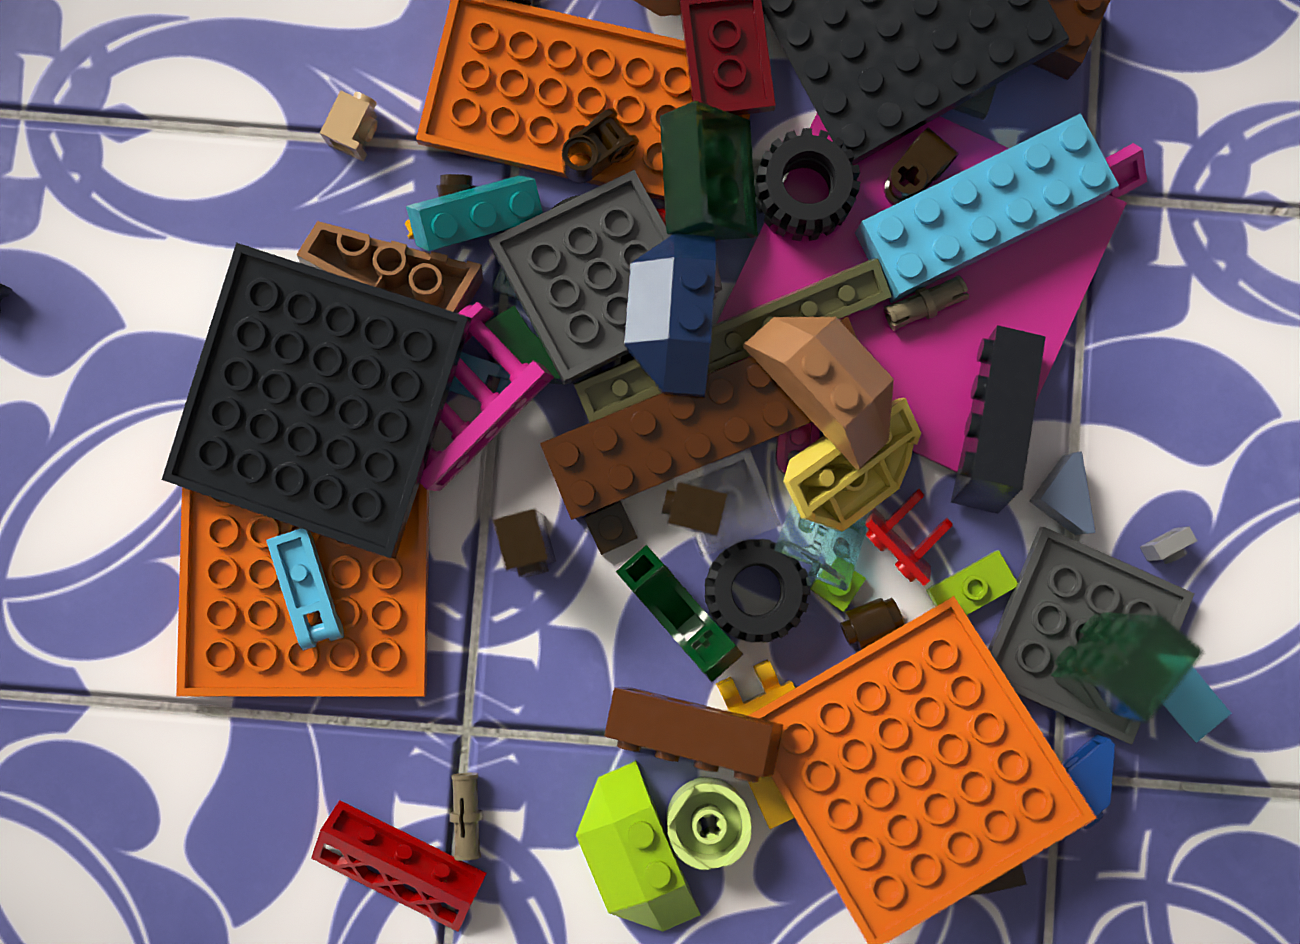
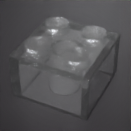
(747, 506)

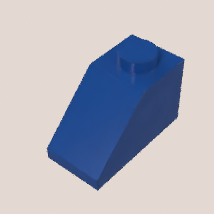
(1093, 773)

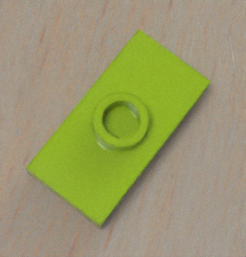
(976, 583)

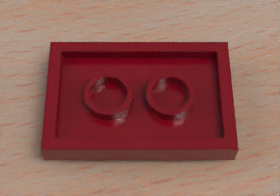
(728, 55)

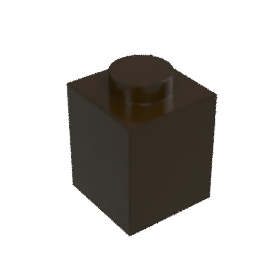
(694, 508)

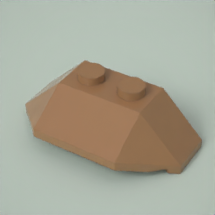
(829, 381)

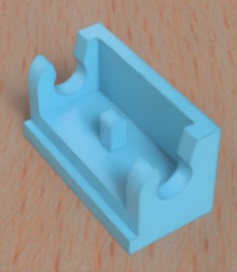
(1196, 706)

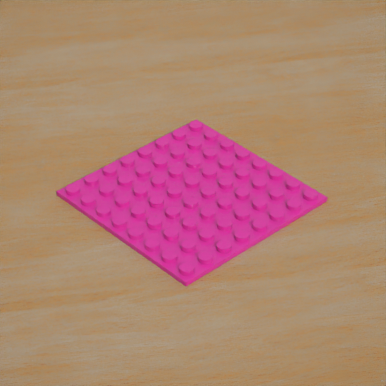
(934, 360)

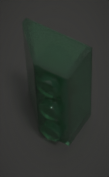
(708, 173)

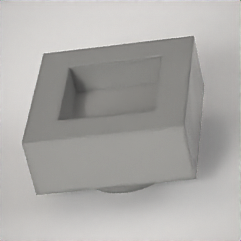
(1169, 545)

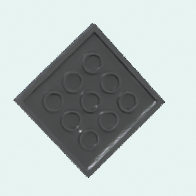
(576, 271)
(1053, 600)

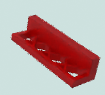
(400, 861)

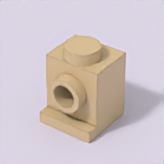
(350, 124)

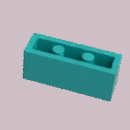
(474, 212)

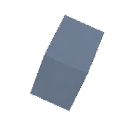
(1066, 495)

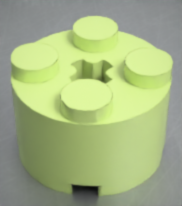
(713, 846)

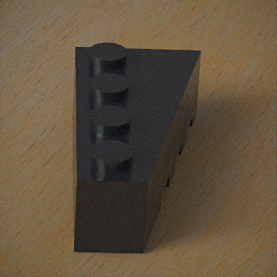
(999, 420)

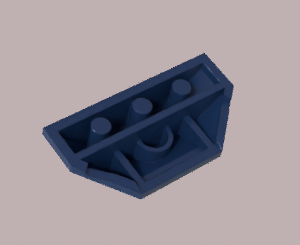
(673, 313)

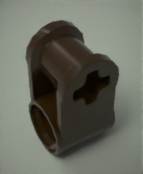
(602, 141)
(920, 165)

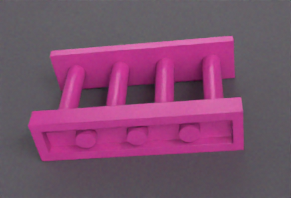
(496, 407)

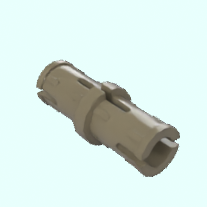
(926, 302)
(466, 816)

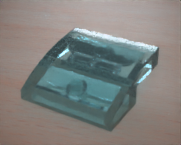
(828, 551)

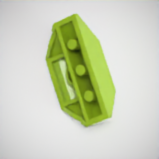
(633, 853)

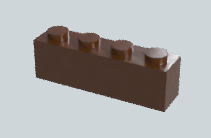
(693, 732)

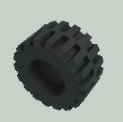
(812, 153)
(756, 627)

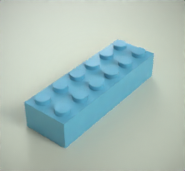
(987, 207)

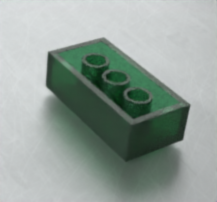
(1126, 663)

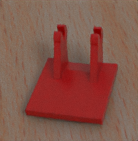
(909, 561)

